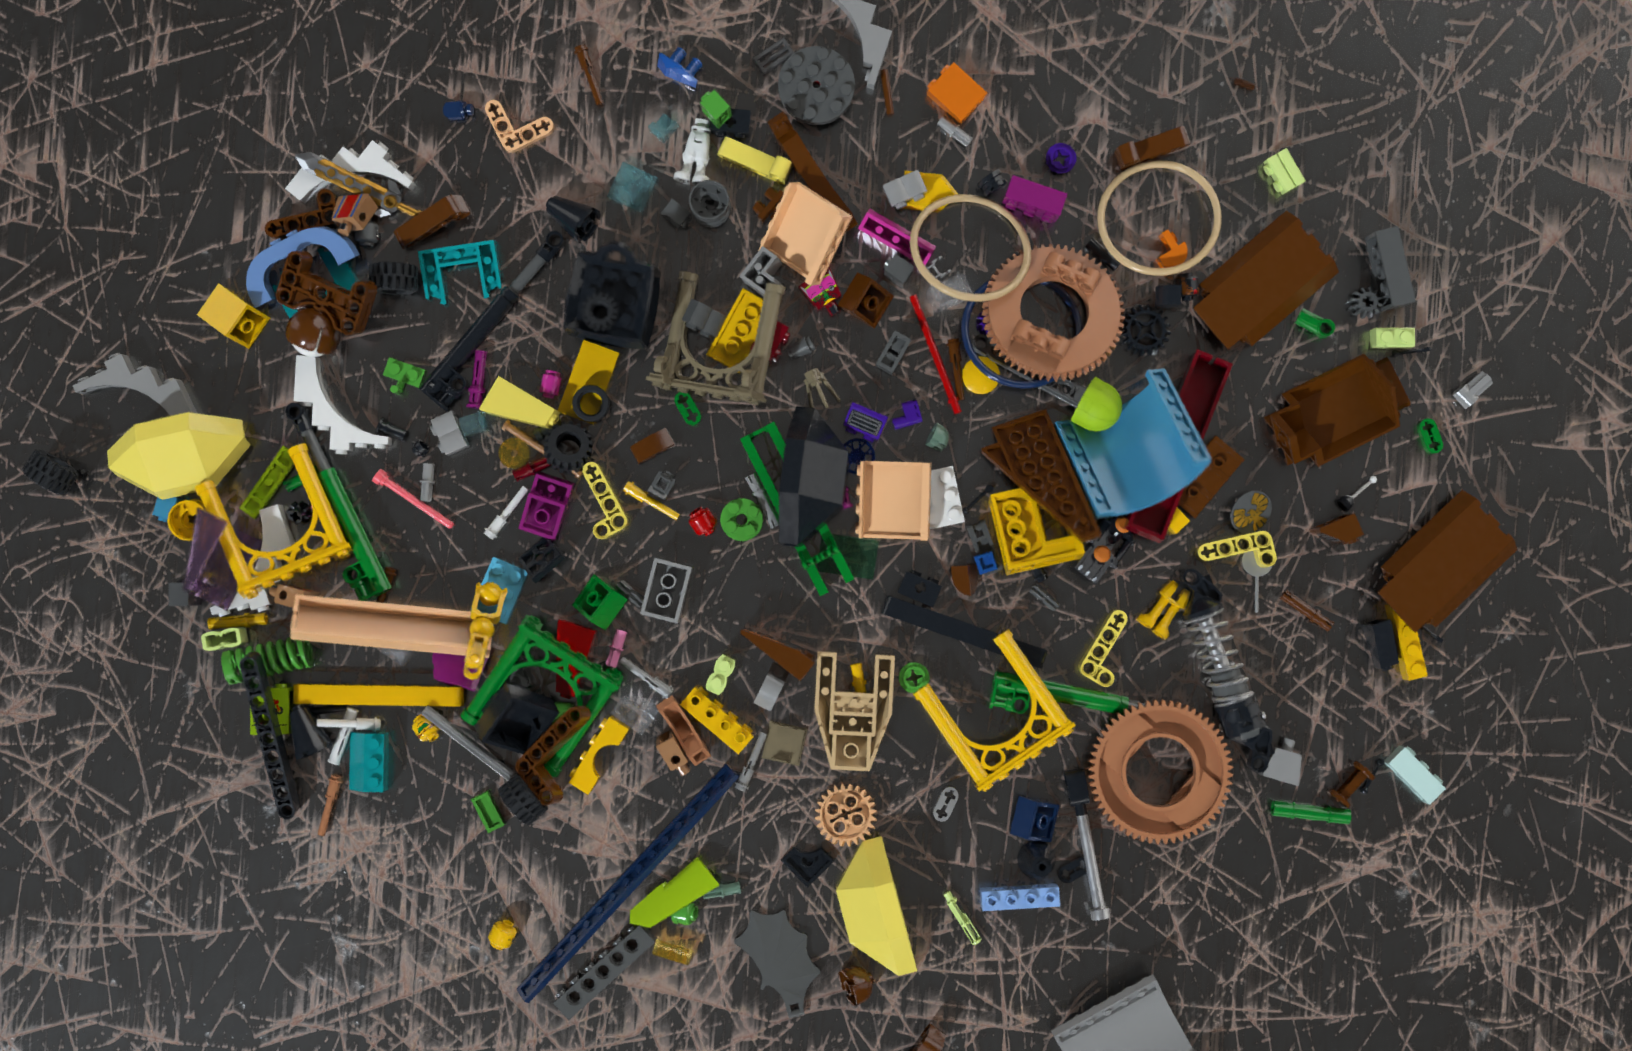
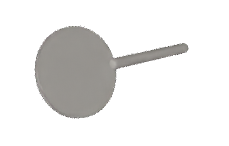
(1251, 567)

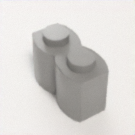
(905, 189)
(449, 433)

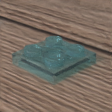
(632, 187)

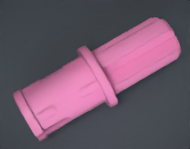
(616, 648)

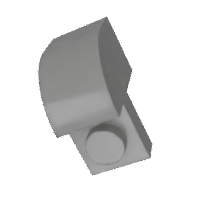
(771, 687)

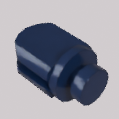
(457, 110)

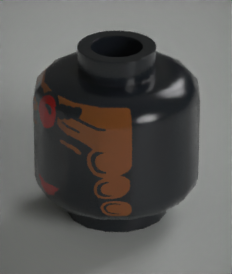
(1189, 285)

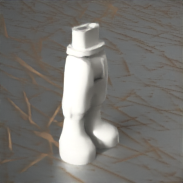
(696, 150)

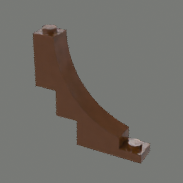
(804, 163)

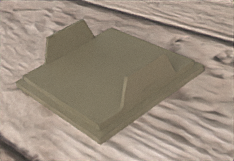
(784, 743)

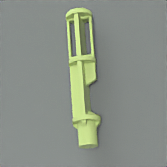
(962, 918)

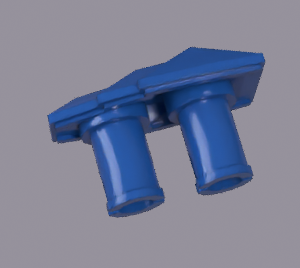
(673, 69)

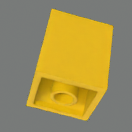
(233, 316)

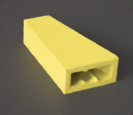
(515, 404)

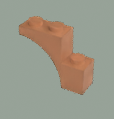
(684, 730)

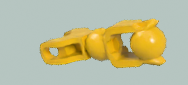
(483, 626)

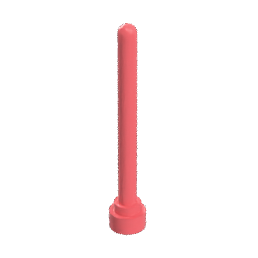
(382, 478)

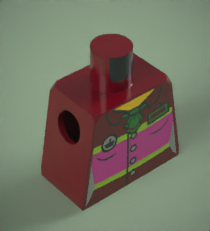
(823, 295)

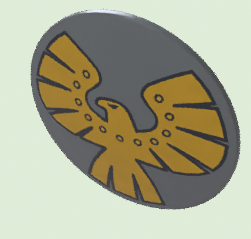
(1251, 512)

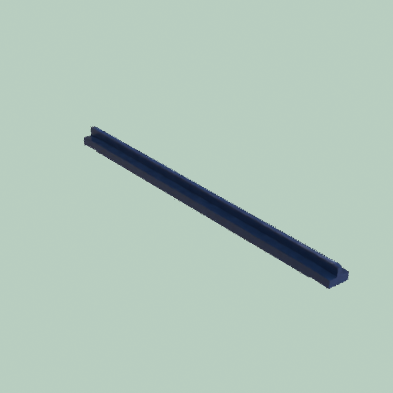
(627, 883)

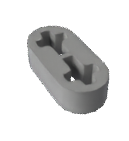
(941, 801)

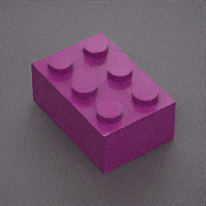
(1034, 199)

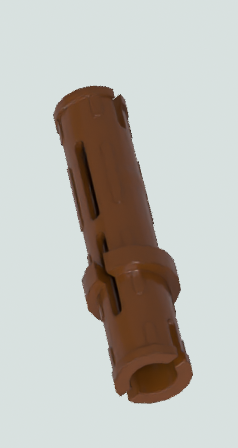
(1312, 614)

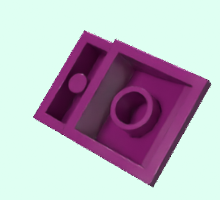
(546, 505)

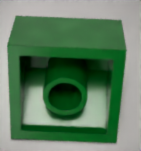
(599, 602)

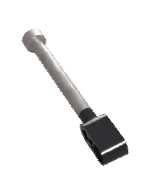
(1078, 798)

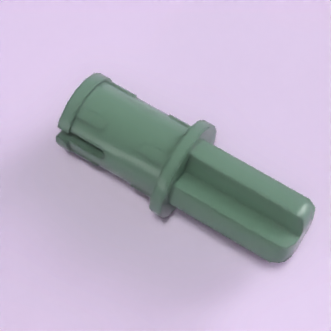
(724, 890)

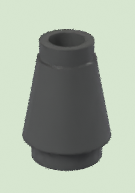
(802, 347)

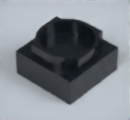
(515, 718)

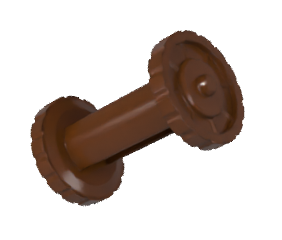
(1351, 784)

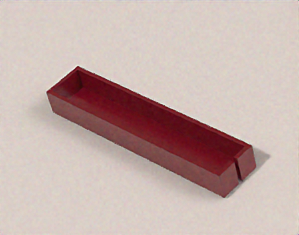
(1200, 395)

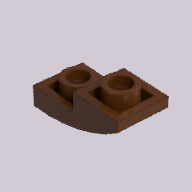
(652, 445)

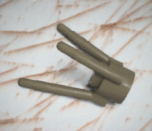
(814, 379)

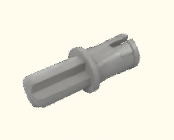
(954, 131)
(427, 482)

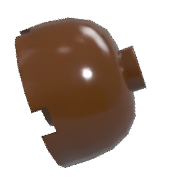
(857, 984)

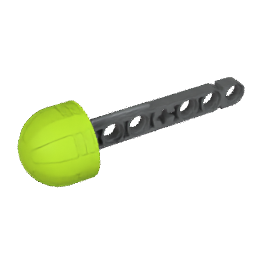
(1095, 406)

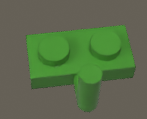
(403, 374)

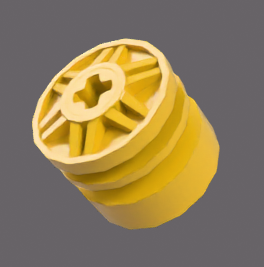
(181, 518)

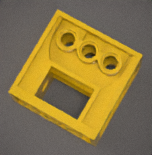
(1031, 537)

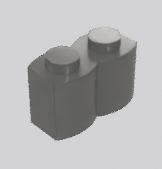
(703, 318)

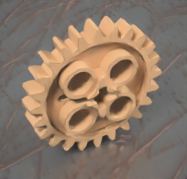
(851, 832)

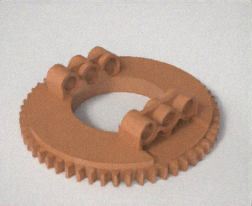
(1038, 348)
(1191, 803)

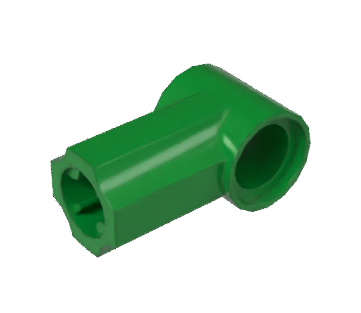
(1313, 322)

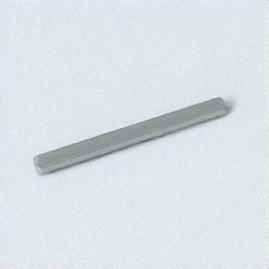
(468, 743)

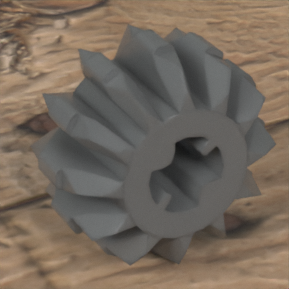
(1361, 307)

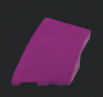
(450, 670)

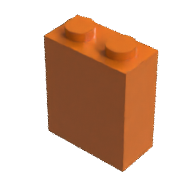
(956, 92)

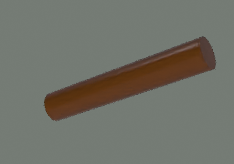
(887, 92)

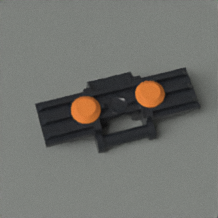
(1098, 556)

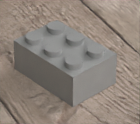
(666, 590)

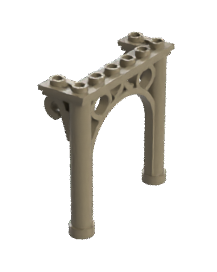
(753, 380)

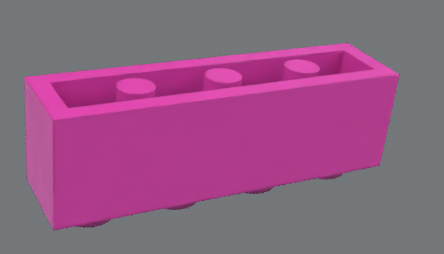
(894, 235)

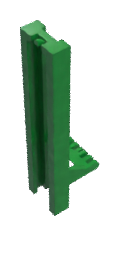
(807, 561)

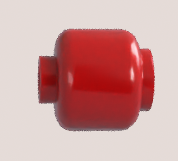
(702, 521)

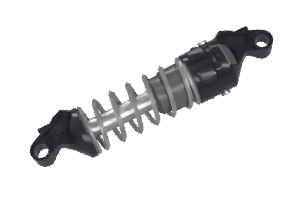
(1236, 704)

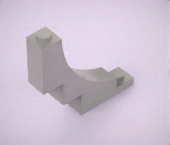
(873, 38)

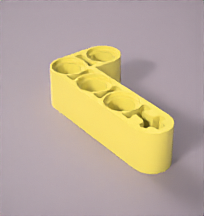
(773, 168)
(602, 498)
(1234, 549)
(1106, 646)

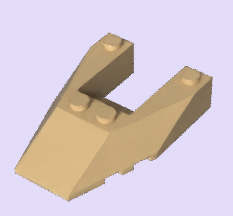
(853, 721)

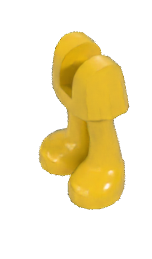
(1149, 619)

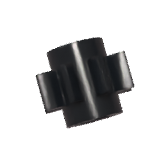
(299, 512)

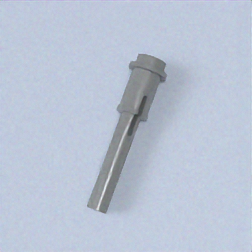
(655, 683)
(747, 772)

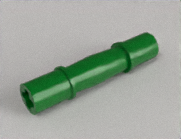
(1311, 812)

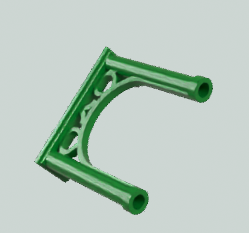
(530, 630)

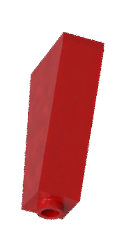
(580, 640)

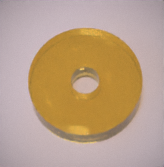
(506, 449)

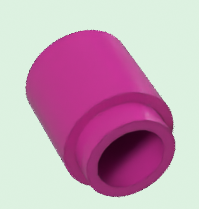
(550, 384)

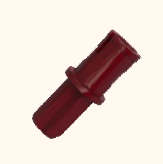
(530, 469)

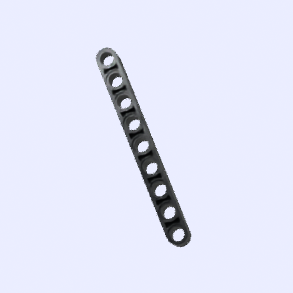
(956, 628)
(273, 727)

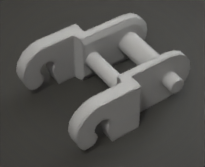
(936, 270)

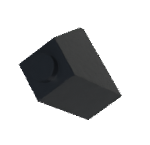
(1381, 643)

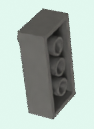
(1390, 268)

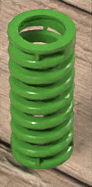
(229, 663)

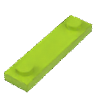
(268, 483)

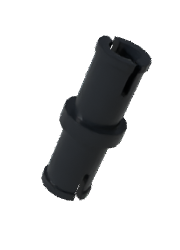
(1102, 254)

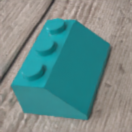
(369, 761)

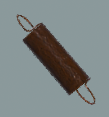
(1244, 83)

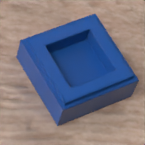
(986, 562)

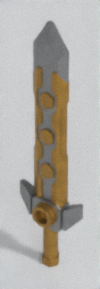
(329, 171)

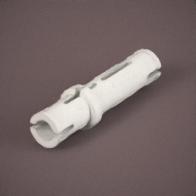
(342, 737)

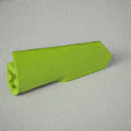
(670, 897)

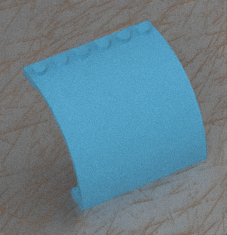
(1140, 457)

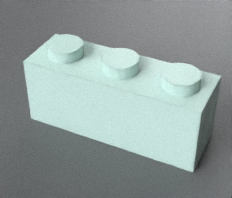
(1415, 774)

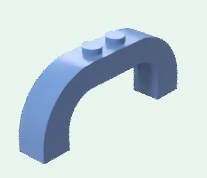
(258, 272)

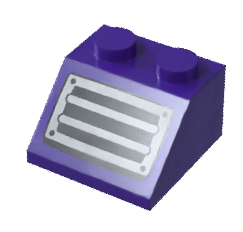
(864, 422)

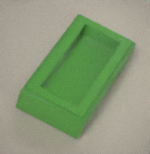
(488, 811)

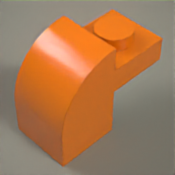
(1176, 253)

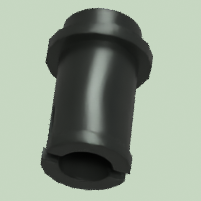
(540, 432)

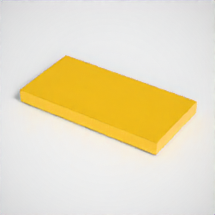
(738, 330)
(592, 367)

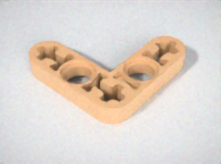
(511, 134)

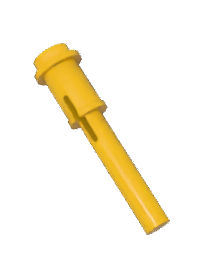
(643, 496)

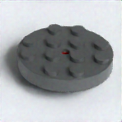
(813, 68)

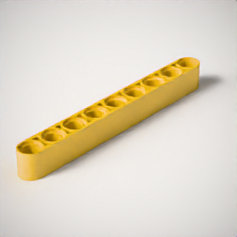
(378, 695)

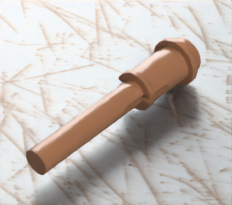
(331, 795)

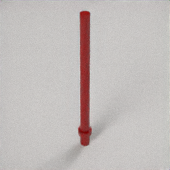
(953, 400)

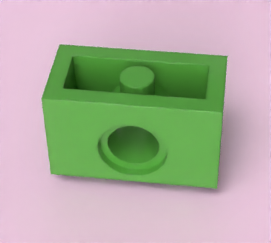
(715, 108)

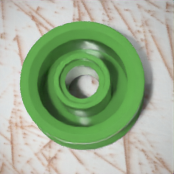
(741, 507)

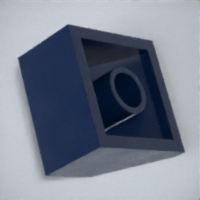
(1034, 819)

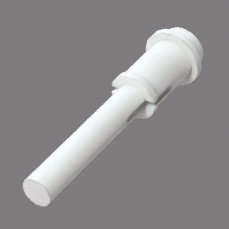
(500, 521)
(359, 724)

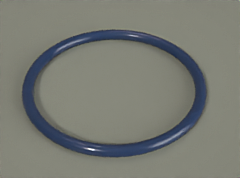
(991, 374)

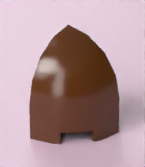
(965, 578)

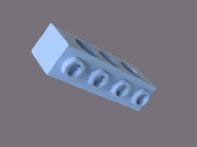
(1019, 897)

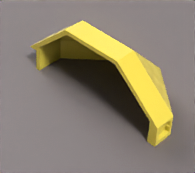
(178, 453)
(873, 908)

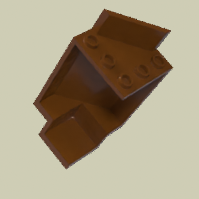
(1339, 411)

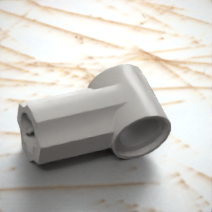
(1468, 393)

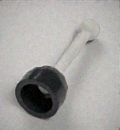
(1346, 502)

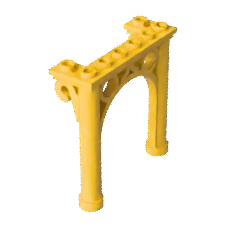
(339, 549)
(1037, 692)

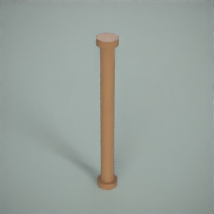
(530, 441)

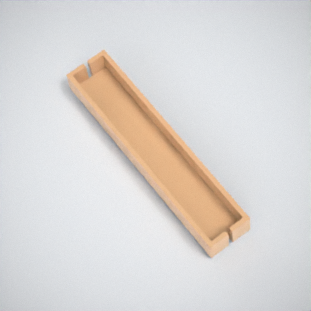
(381, 625)

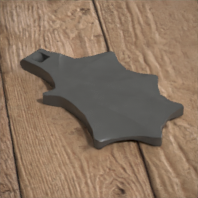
(780, 956)

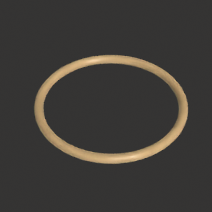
(1169, 270)
(962, 295)

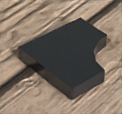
(807, 865)

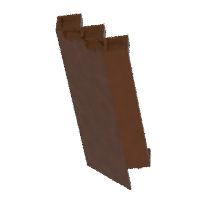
(1264, 282)
(1444, 562)

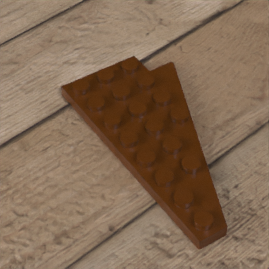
(1036, 462)

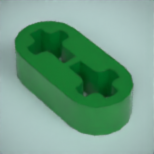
(684, 411)
(1425, 437)

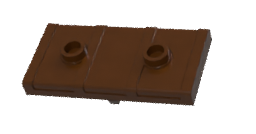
(1208, 483)

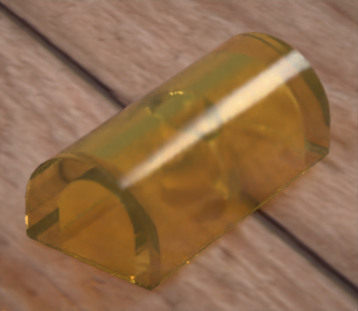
(672, 952)

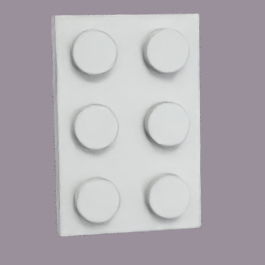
(945, 499)

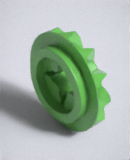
(905, 673)

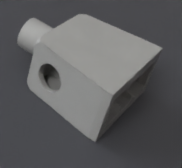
(1284, 764)

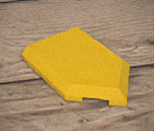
(937, 188)

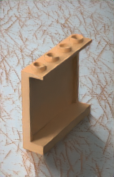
(805, 232)
(894, 500)

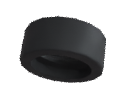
(587, 389)

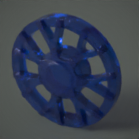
(857, 454)

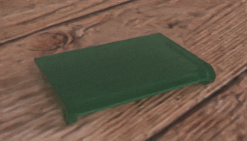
(858, 553)

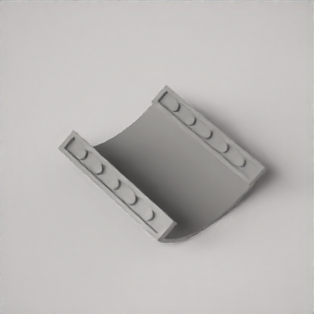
(1125, 1022)

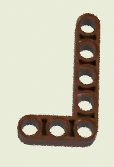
(548, 750)

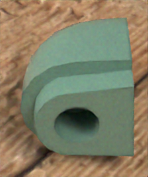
(938, 437)

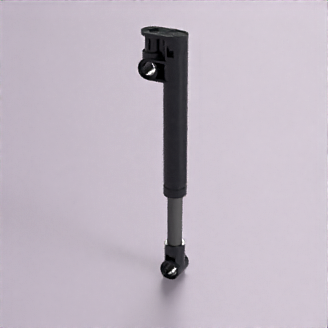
(441, 382)

